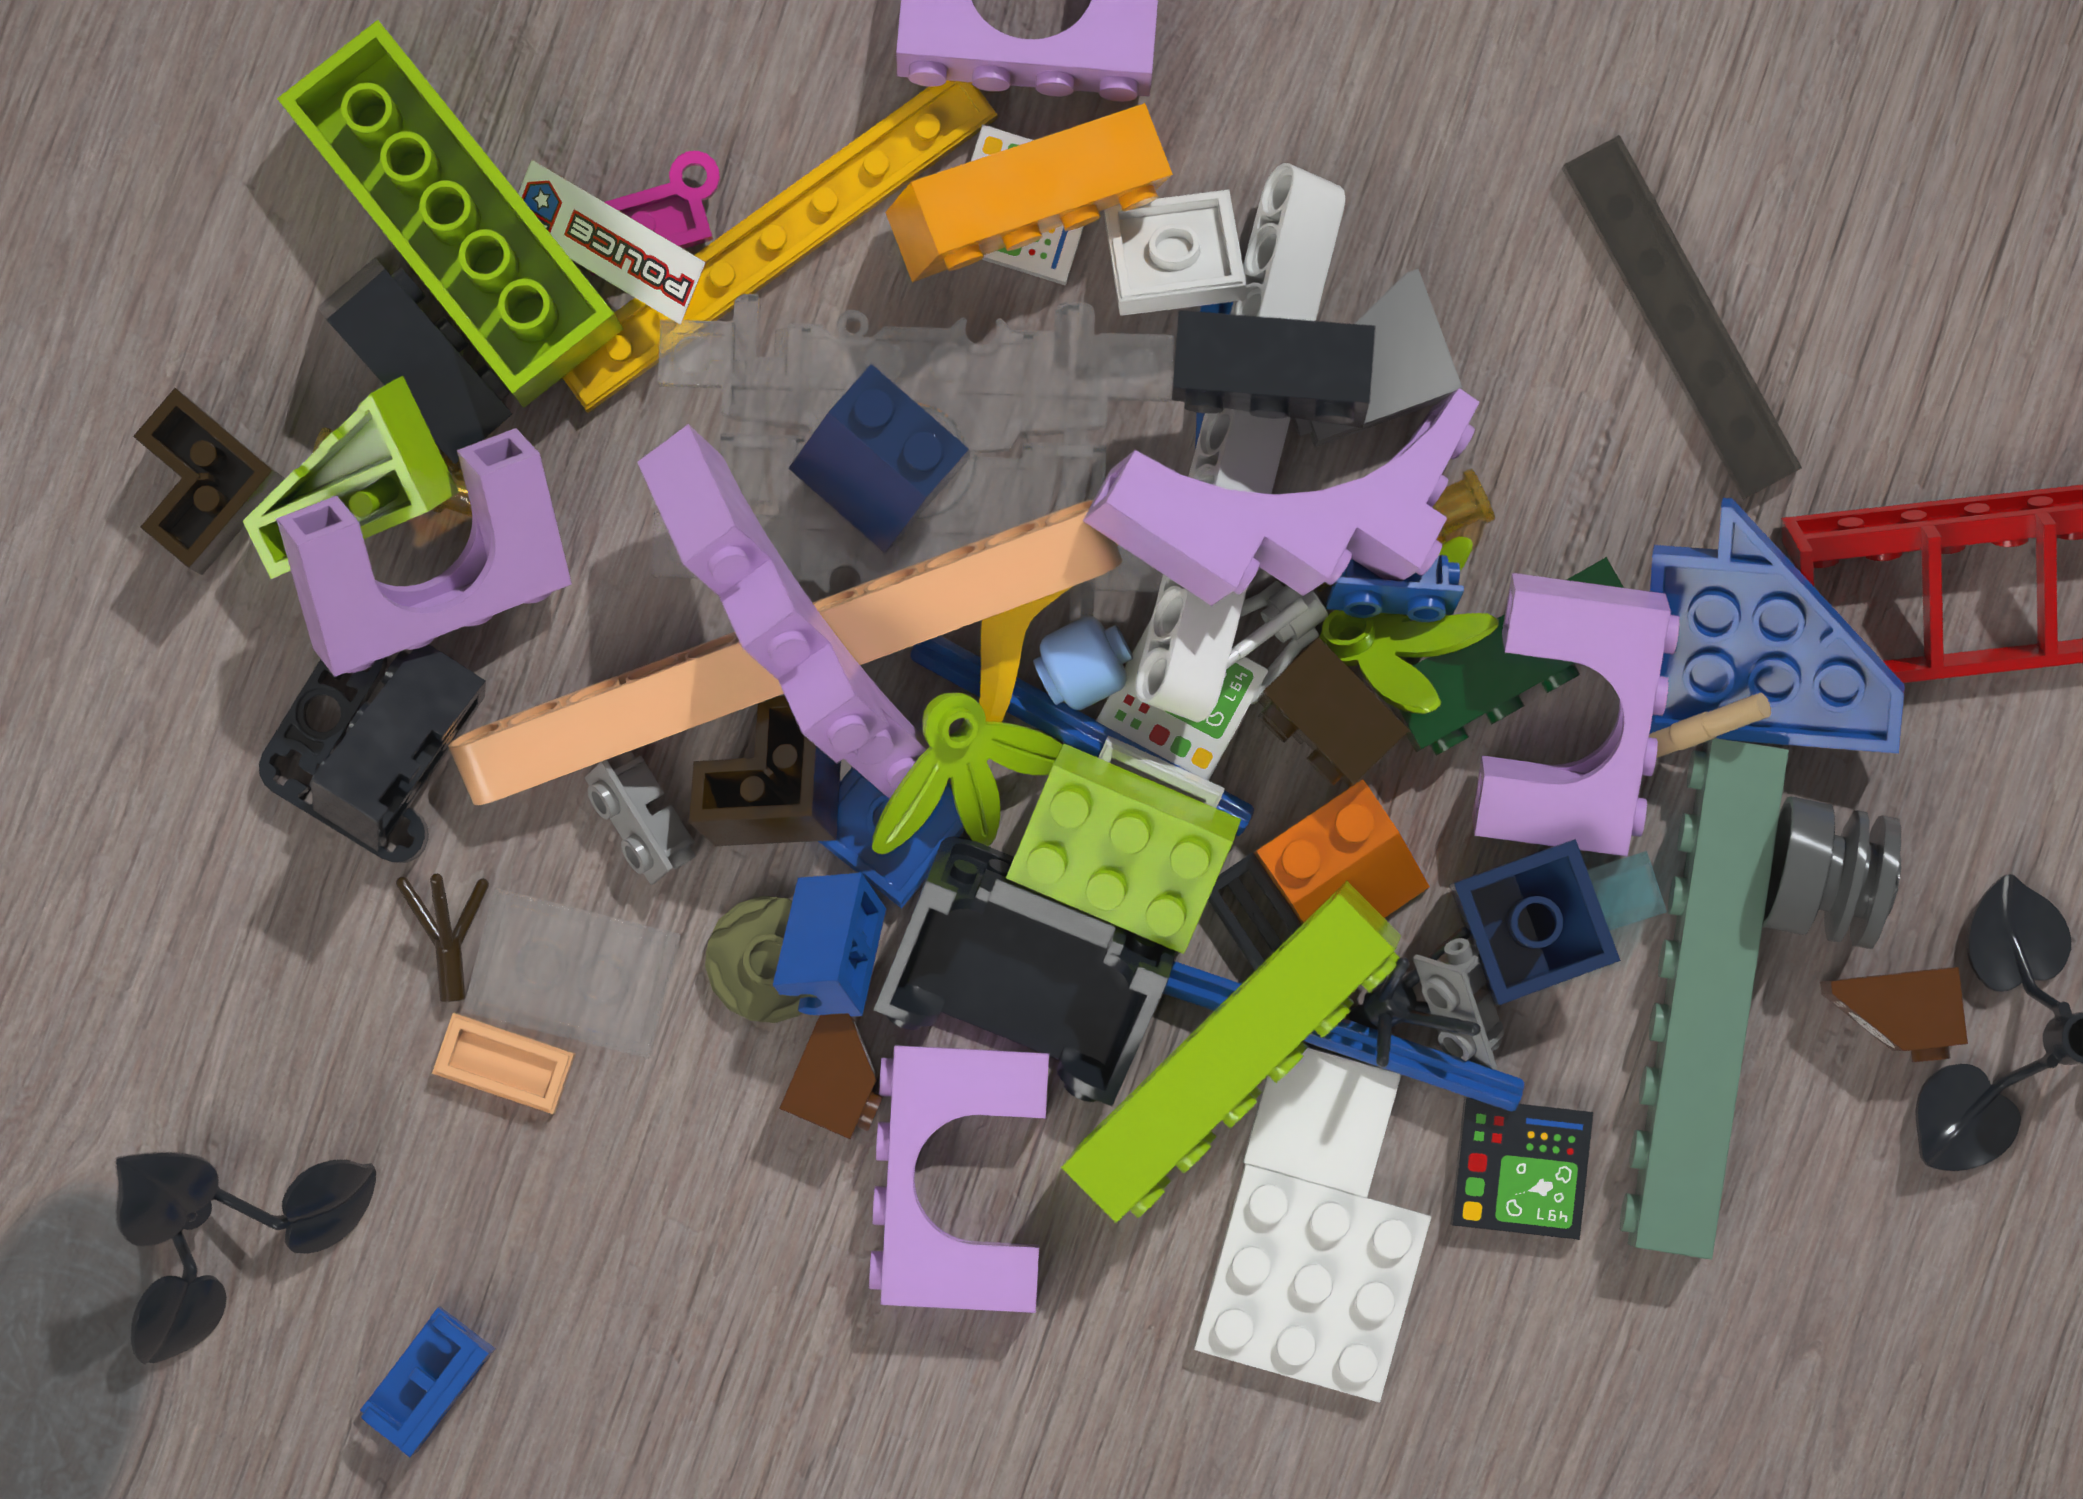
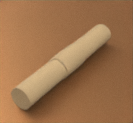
(1711, 724)

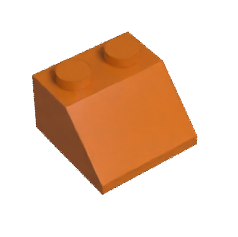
(1342, 843)

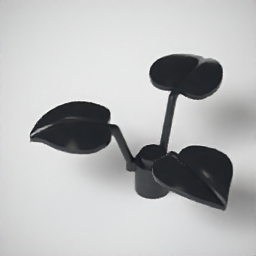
(2009, 942)
(175, 1191)

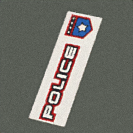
(613, 243)

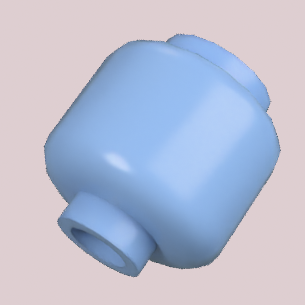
(1083, 662)

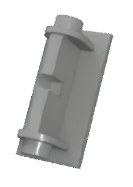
(650, 842)
(1453, 991)

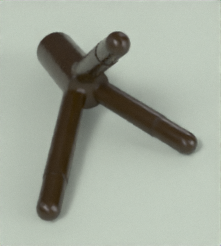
(445, 941)

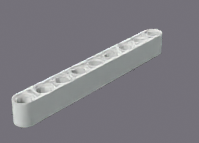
(1238, 451)

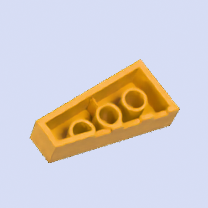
(1028, 190)

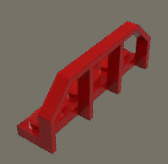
(1947, 529)

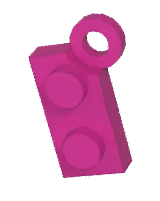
(674, 207)

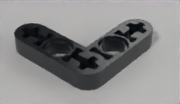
(296, 735)

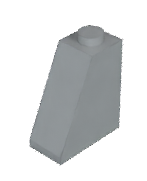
(1409, 361)

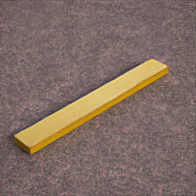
(794, 226)

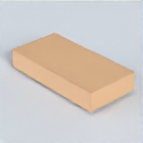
(503, 1063)

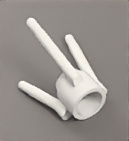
(1285, 617)

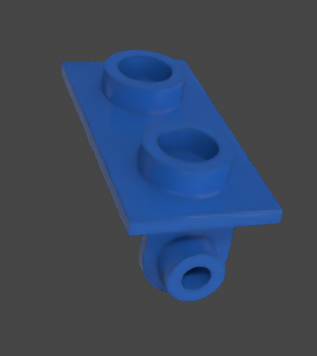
(1419, 597)

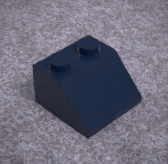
(879, 458)
(1535, 922)

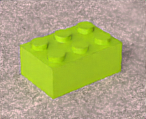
(1123, 848)

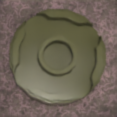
(745, 958)

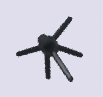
(1396, 1002)

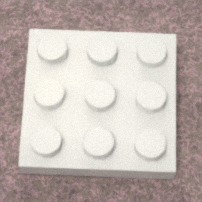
(1312, 1283)

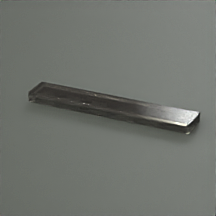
(1681, 317)

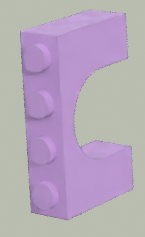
(1101, 53)
(507, 562)
(1595, 797)
(918, 1258)

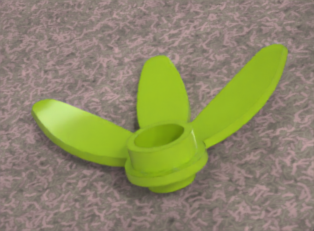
(1380, 639)
(964, 760)

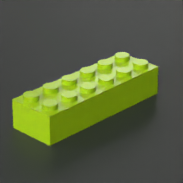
(451, 213)
(1232, 1051)

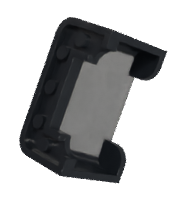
(1025, 970)

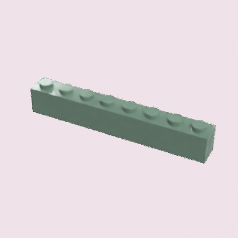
(1706, 997)

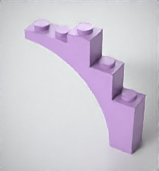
(1220, 536)
(773, 615)

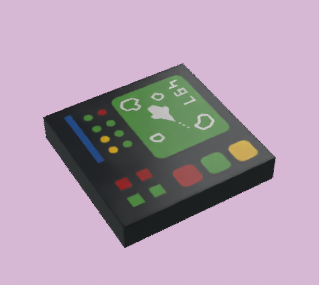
(1522, 1169)

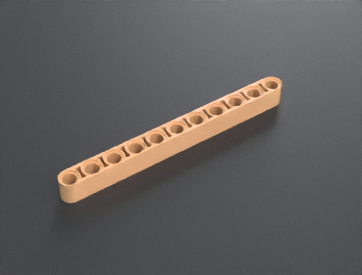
(724, 678)

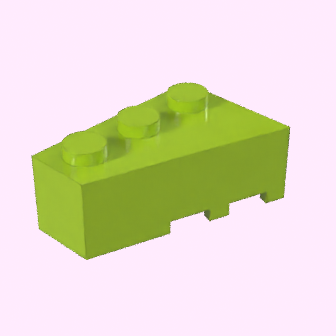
(375, 463)

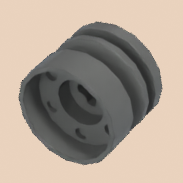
(1844, 875)

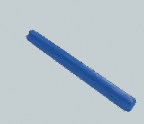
(1041, 712)
(1361, 1042)

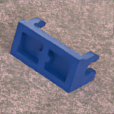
(830, 944)
(426, 1381)

